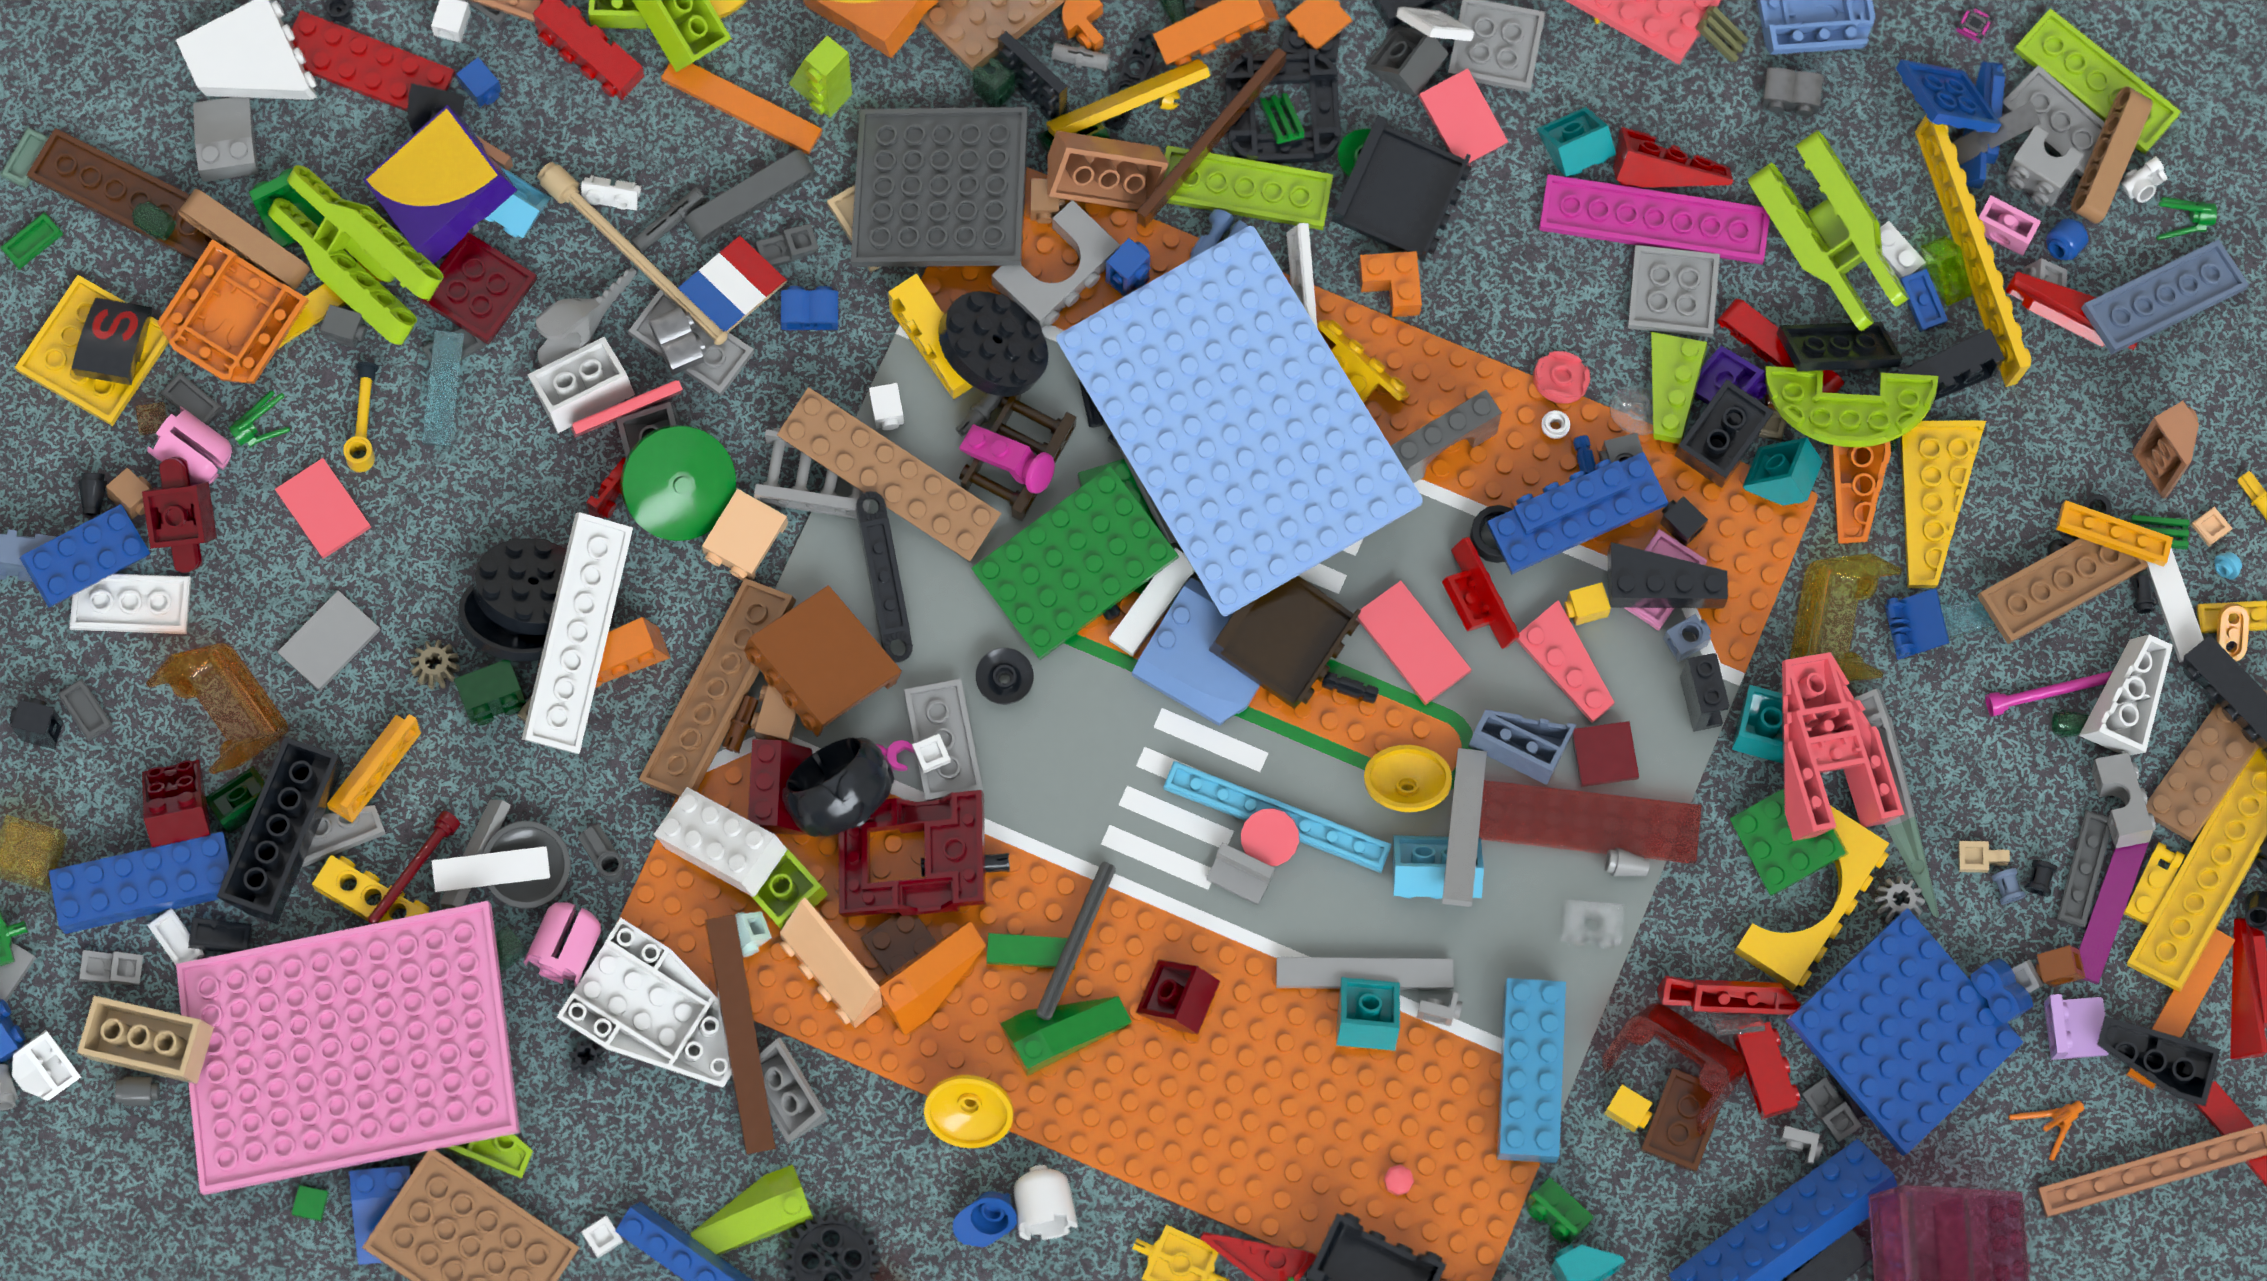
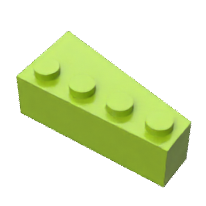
(824, 77)

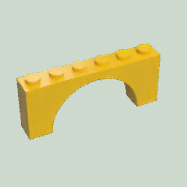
(1790, 954)

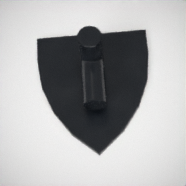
(427, 102)

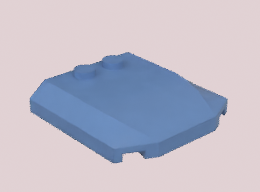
(1815, 24)
(1184, 668)

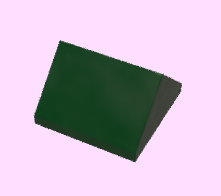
(236, 799)

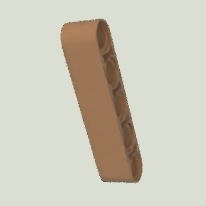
(2111, 155)
(243, 239)

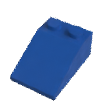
(370, 1198)

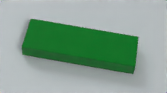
(1024, 950)

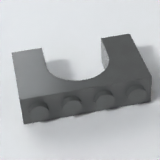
(1472, 420)

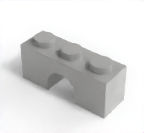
(2118, 778)

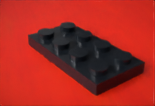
(1838, 346)

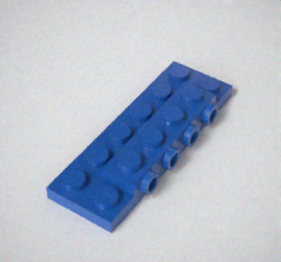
(1576, 511)

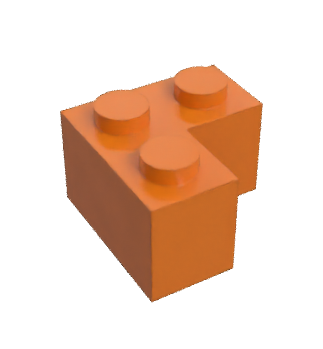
(1395, 274)

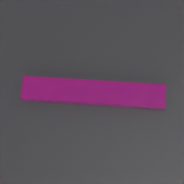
(2109, 909)

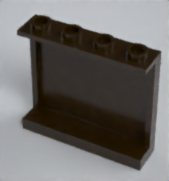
(1286, 639)

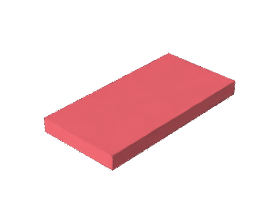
(626, 408)
(1413, 642)

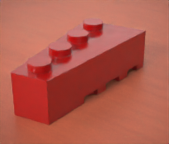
(587, 48)

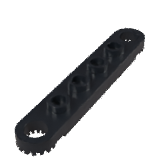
(884, 576)

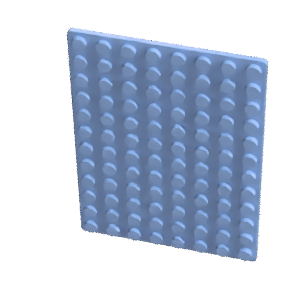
(1238, 420)

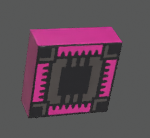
(1974, 24)

